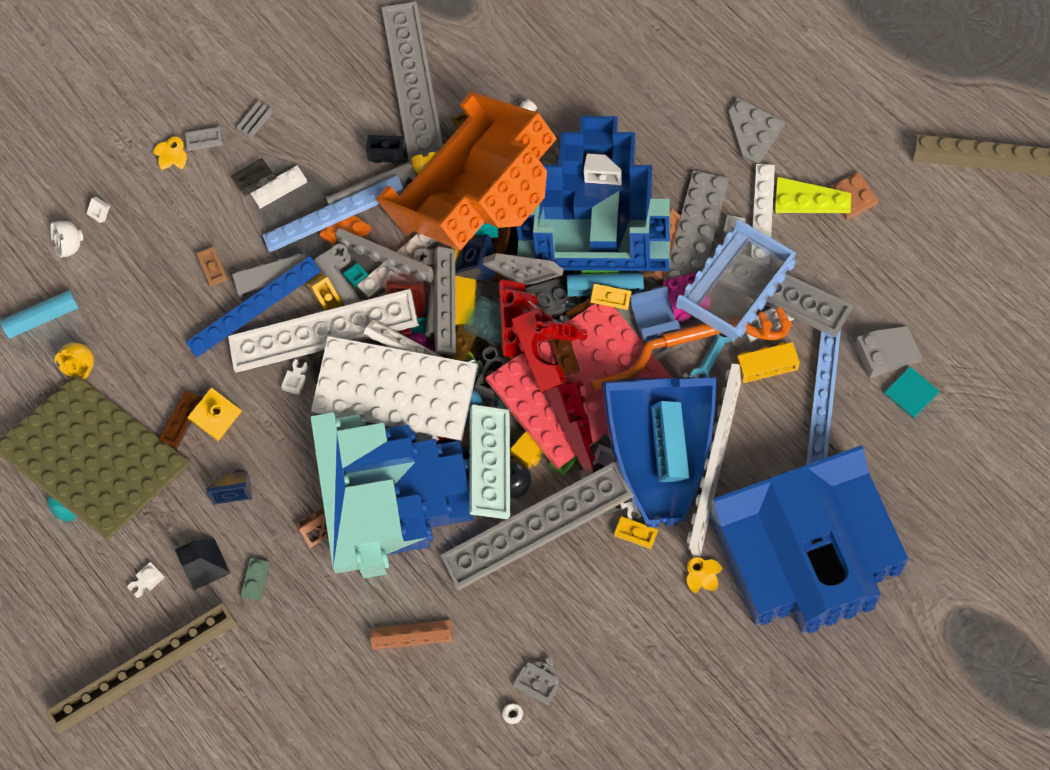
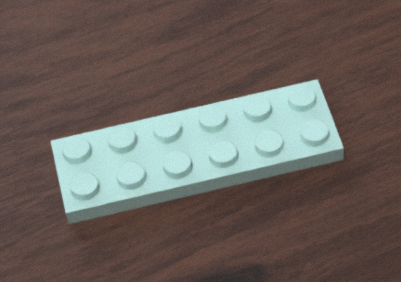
(489, 462)

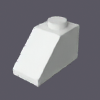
(601, 170)

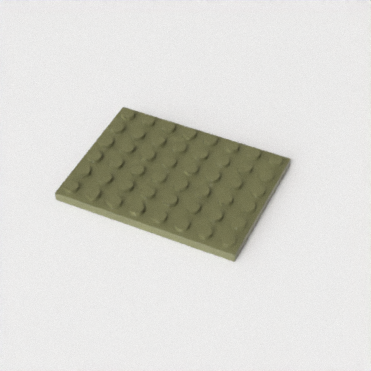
(91, 457)

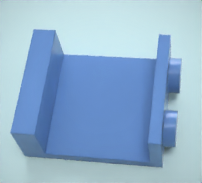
(653, 313)

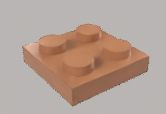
(861, 193)

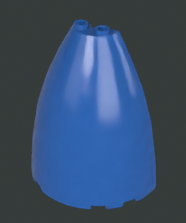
(633, 444)

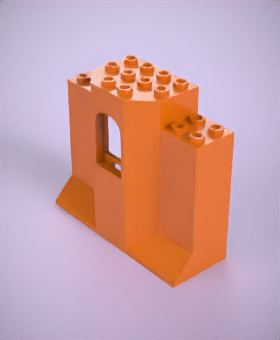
(478, 176)

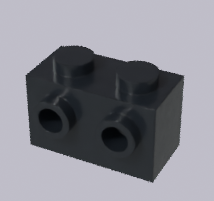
(386, 149)

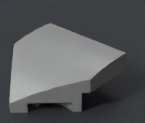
(538, 680)

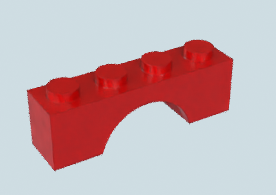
(545, 373)

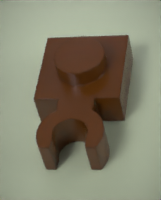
(578, 309)

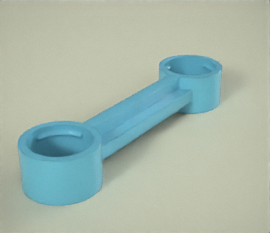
(711, 356)

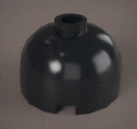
(519, 478)

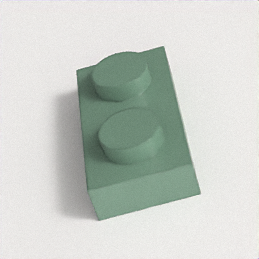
(255, 579)

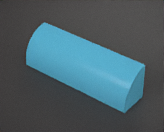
(583, 283)
(39, 314)
(669, 441)

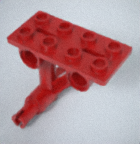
(517, 302)

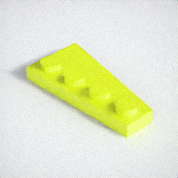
(809, 198)

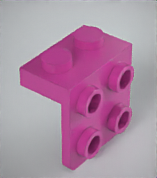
(677, 287)

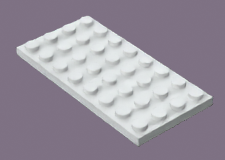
(395, 387)

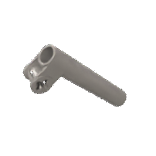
(405, 173)
(429, 259)
(330, 265)

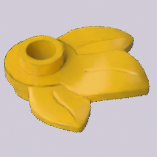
(170, 155)
(705, 576)

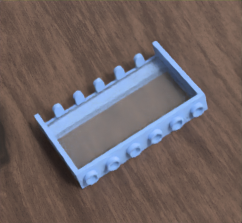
(737, 280)

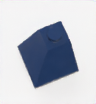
(471, 257)
(231, 488)

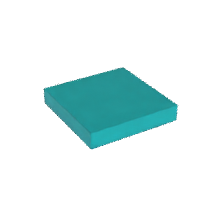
(911, 392)

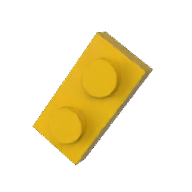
(610, 296)
(636, 532)

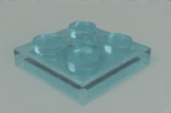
(485, 321)

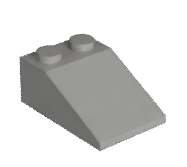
(887, 350)

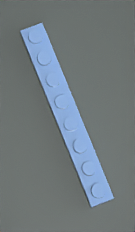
(329, 215)
(823, 397)

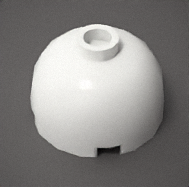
(66, 238)

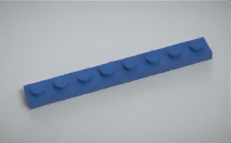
(253, 307)

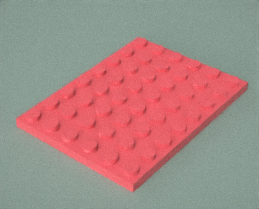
(607, 351)

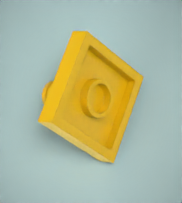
(214, 414)

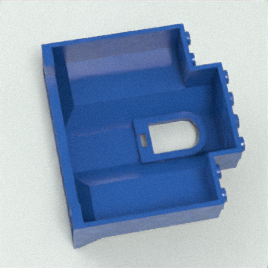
(770, 530)

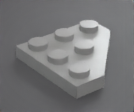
(754, 130)
(522, 269)

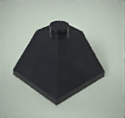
(202, 562)

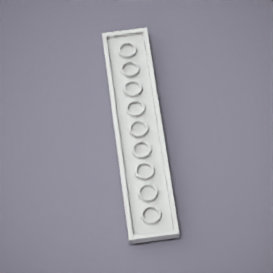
(310, 332)
(713, 465)

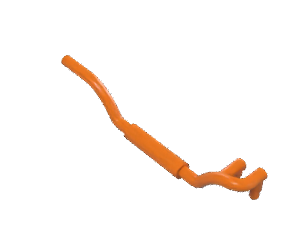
(695, 333)

